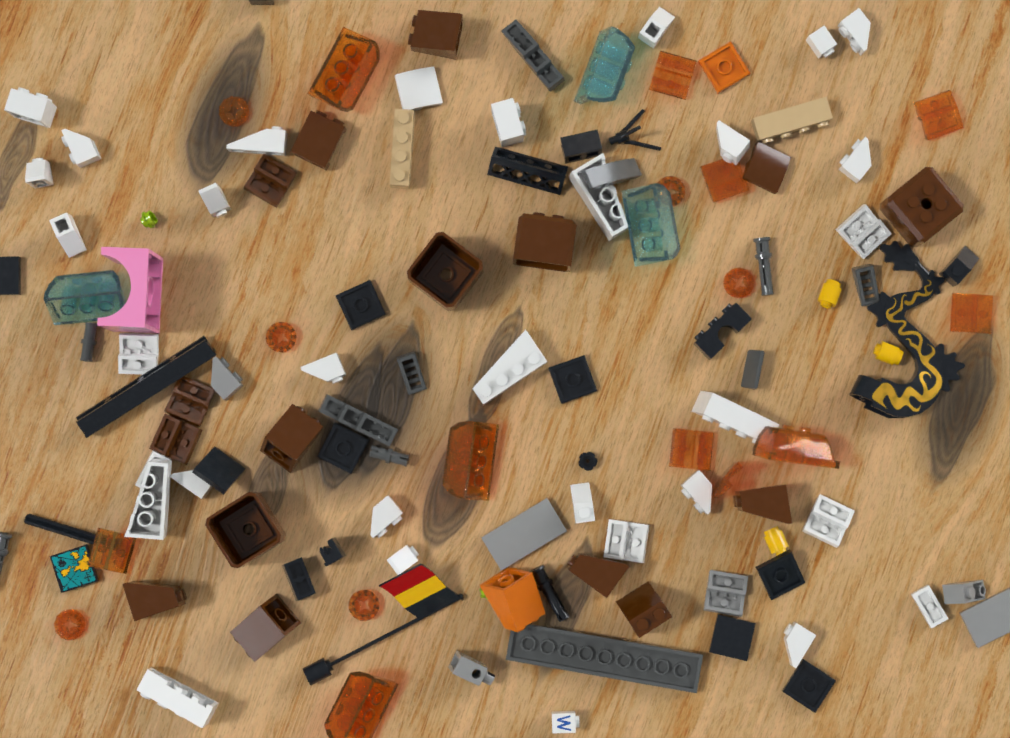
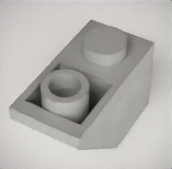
(223, 380)
(964, 592)

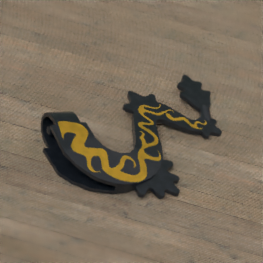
(932, 366)

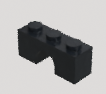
(708, 341)

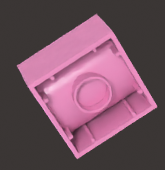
(143, 306)

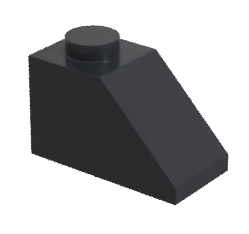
(959, 266)

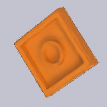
(724, 67)

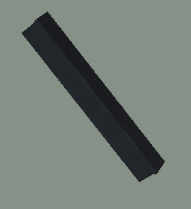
(145, 386)

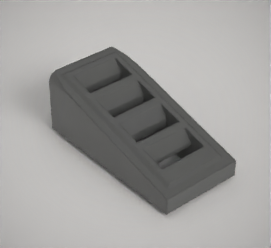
(859, 285)
(411, 355)

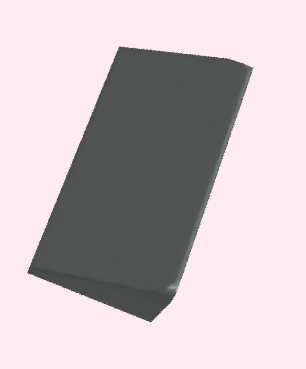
(752, 369)

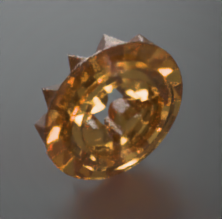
(241, 115)
(677, 186)
(729, 283)
(279, 328)
(365, 614)
(76, 618)

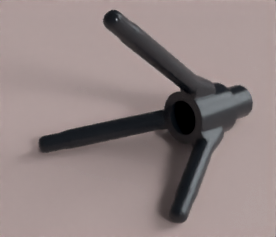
(623, 135)

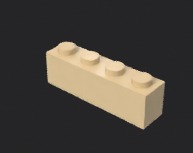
(791, 120)
(402, 149)

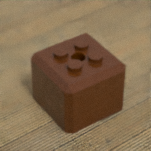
(910, 218)
(544, 242)
(442, 254)
(228, 529)

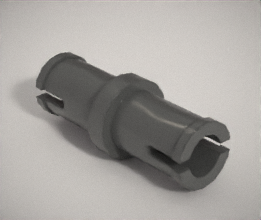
(88, 342)
(389, 455)

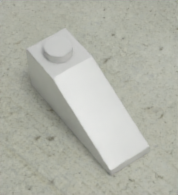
(266, 142)

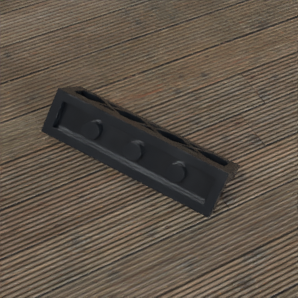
(533, 166)

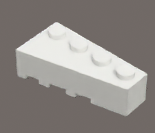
(600, 201)
(514, 365)
(730, 415)
(152, 503)
(177, 697)

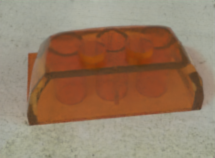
(346, 70)
(795, 446)
(470, 459)
(359, 706)

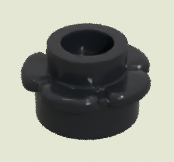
(587, 466)

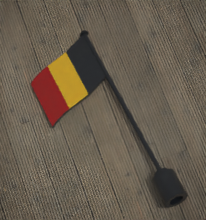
(417, 592)

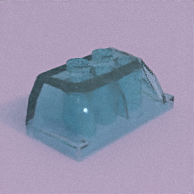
(606, 67)
(651, 224)
(84, 297)

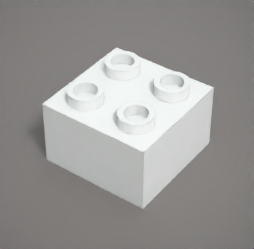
(30, 107)
(507, 122)

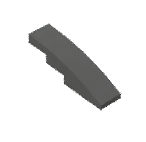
(533, 55)
(611, 173)
(358, 420)

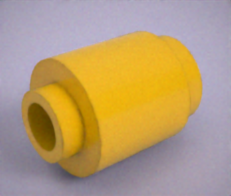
(829, 294)
(888, 353)
(776, 541)

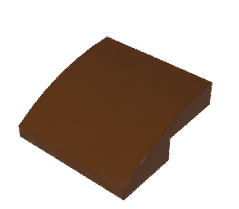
(766, 167)
(270, 180)
(190, 401)
(175, 439)

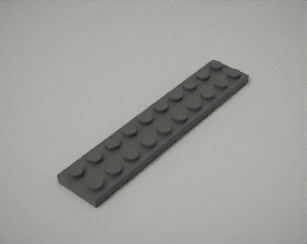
(606, 657)

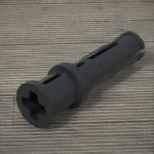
(548, 590)

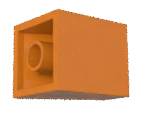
(514, 598)

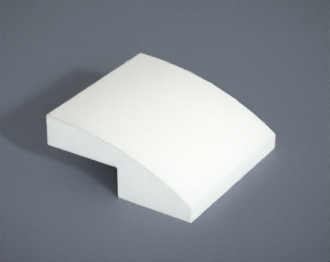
(418, 88)
(863, 231)
(137, 353)
(828, 521)
(626, 541)

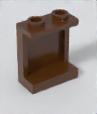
(318, 139)

